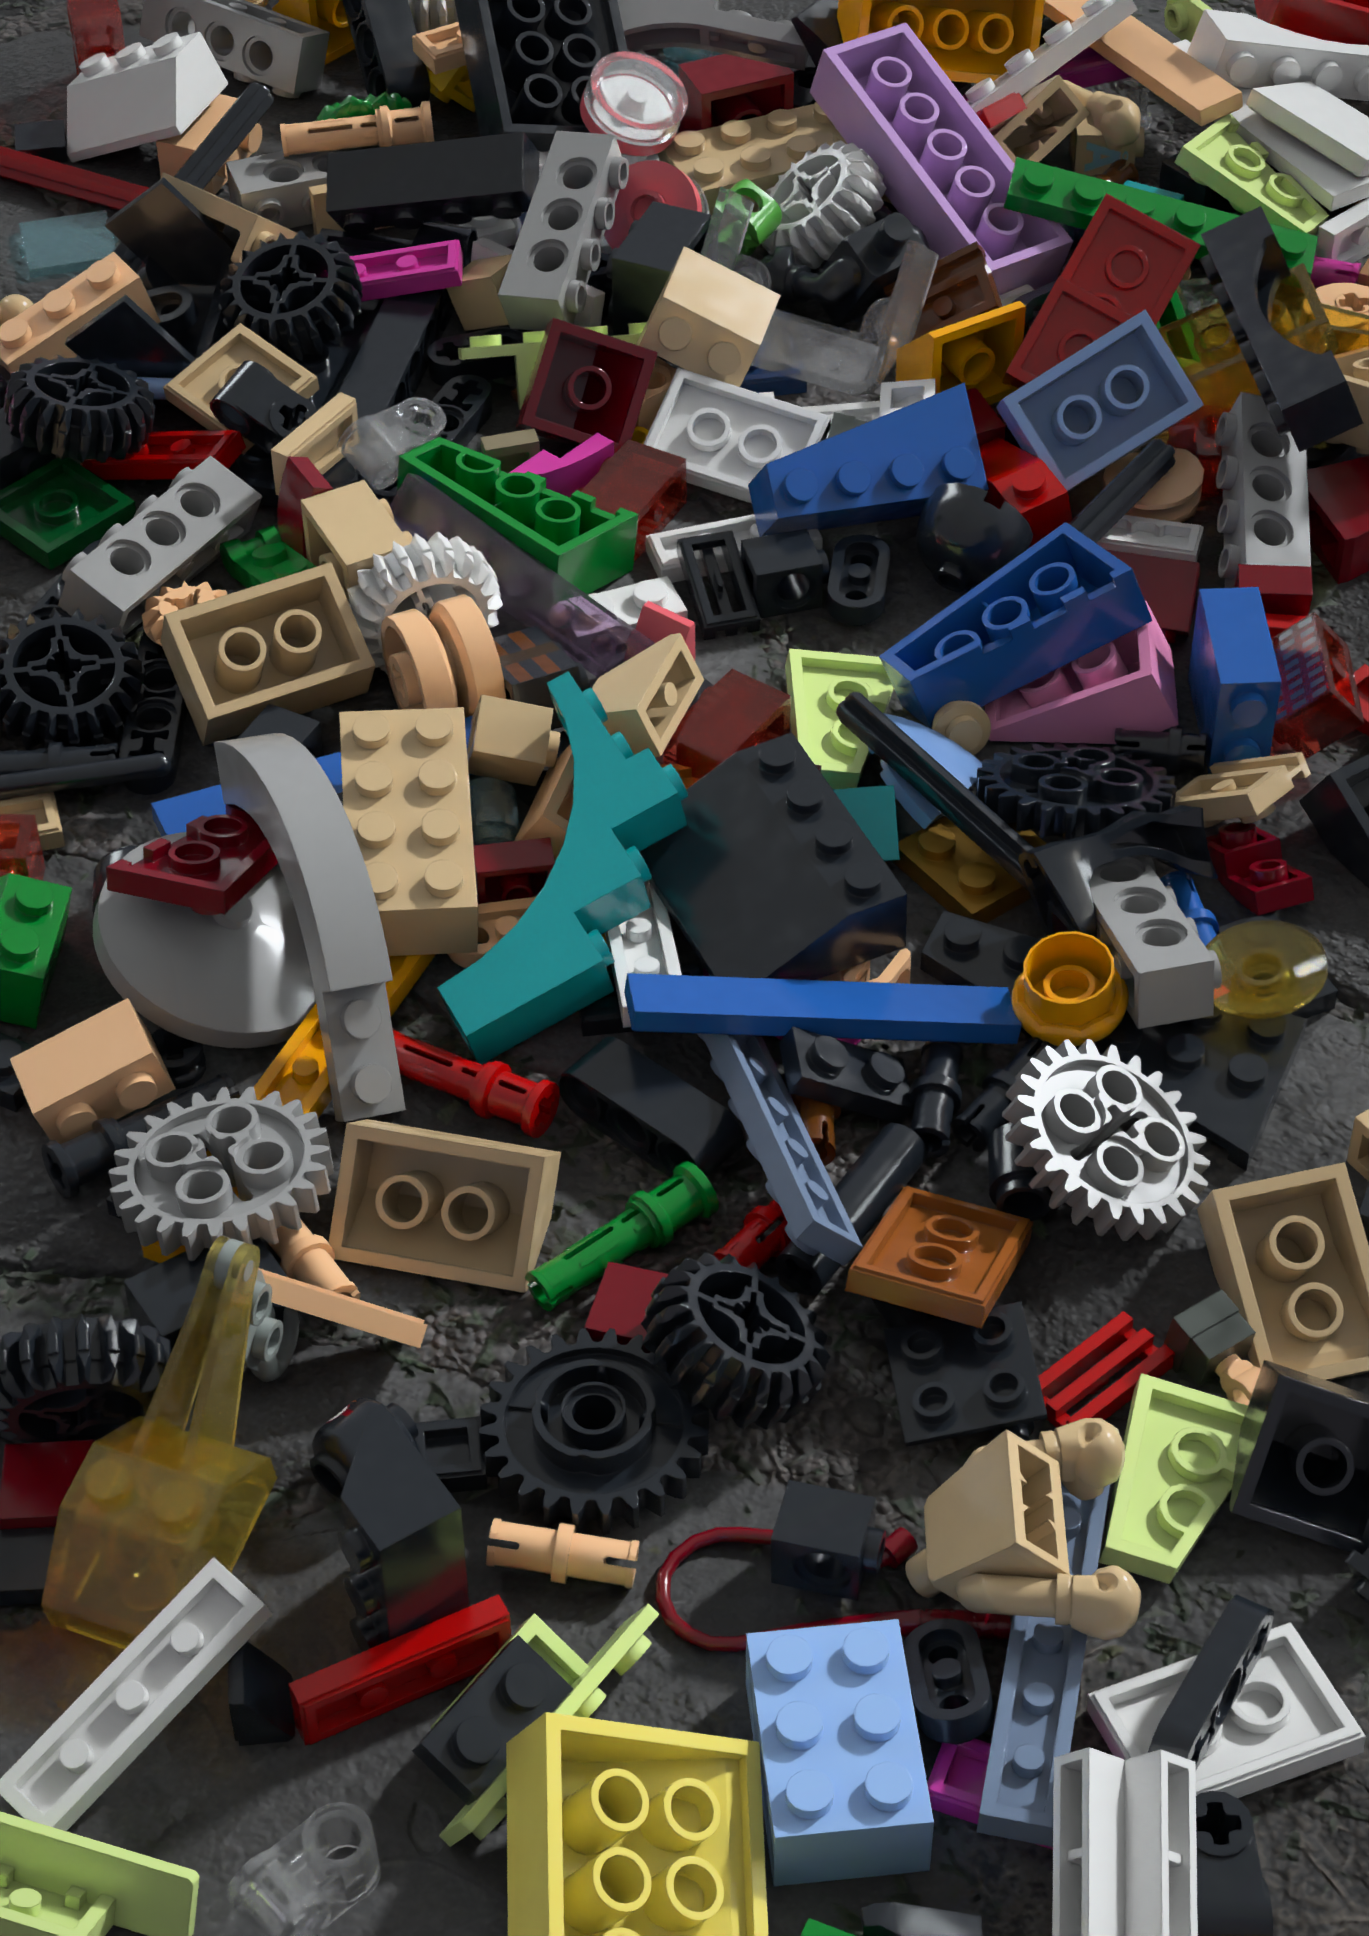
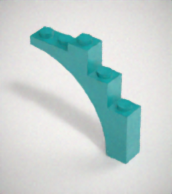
(556, 950)

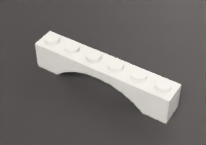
(1262, 55)

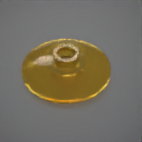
(1268, 969)

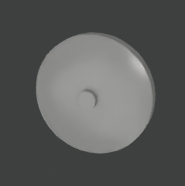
(209, 976)

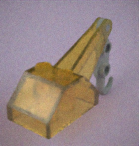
(168, 1499)

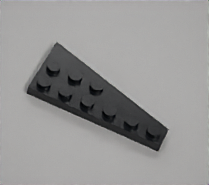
(1219, 1063)

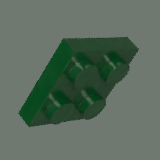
(60, 511)

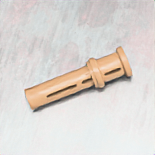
(382, 129)

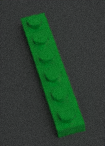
(1075, 197)

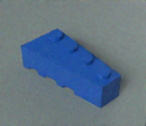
(873, 469)
(1017, 625)

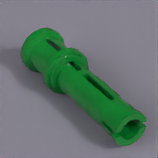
(646, 1222)

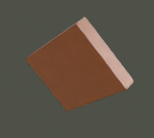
(940, 1256)

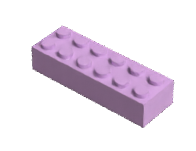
(934, 155)

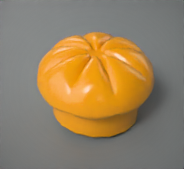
(1069, 990)

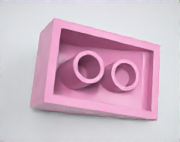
(1085, 701)

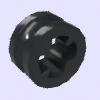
(187, 1069)

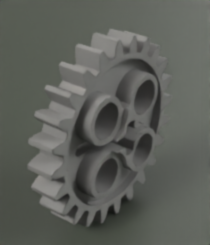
(1133, 1178)
(184, 1198)

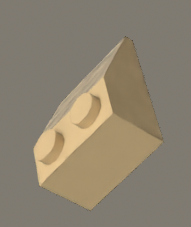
(1295, 1268)

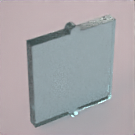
(65, 243)

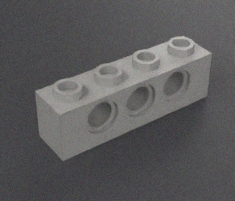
(296, 46)
(279, 184)
(563, 230)
(1263, 491)
(161, 545)
(1153, 944)

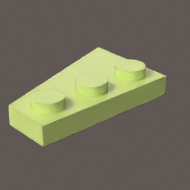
(1242, 176)
(816, 687)
(1172, 1478)

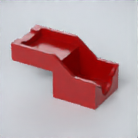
(1114, 273)

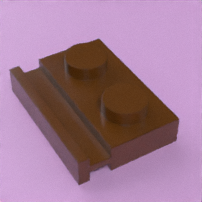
(958, 290)

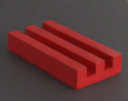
(1116, 1332)

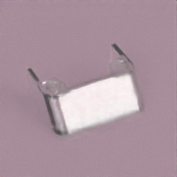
(816, 350)

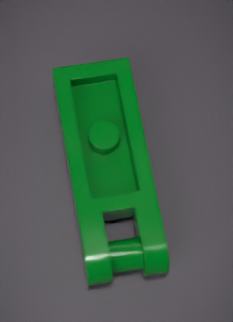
(261, 558)

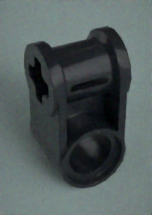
(259, 406)
(1229, 1874)

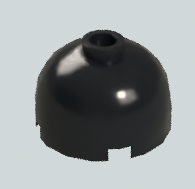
(967, 537)

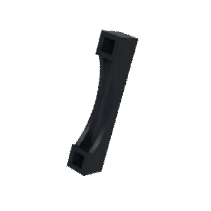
(1299, 387)

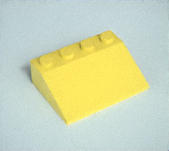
(633, 1831)

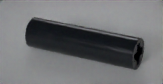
(865, 1195)

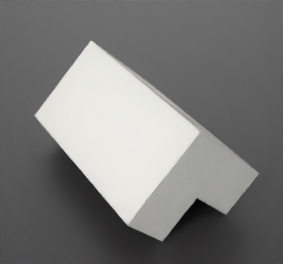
(1124, 1845)

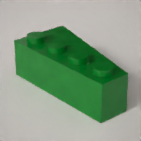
(558, 530)

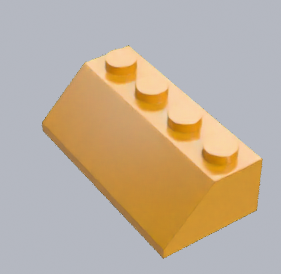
(963, 36)

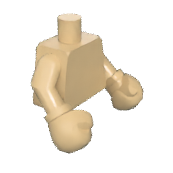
(1056, 110)
(1002, 1533)

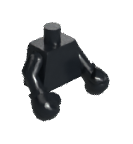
(852, 274)

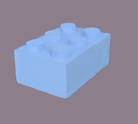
(1101, 402)
(838, 1753)

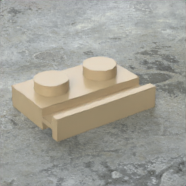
(1243, 787)

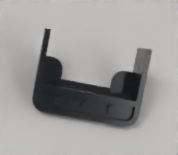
(175, 249)

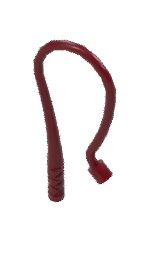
(898, 1548)

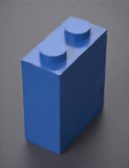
(1233, 675)

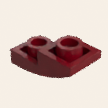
(298, 482)
(1253, 869)

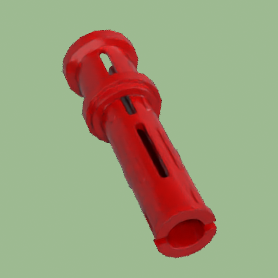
(487, 1087)

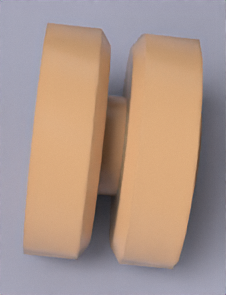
(441, 658)

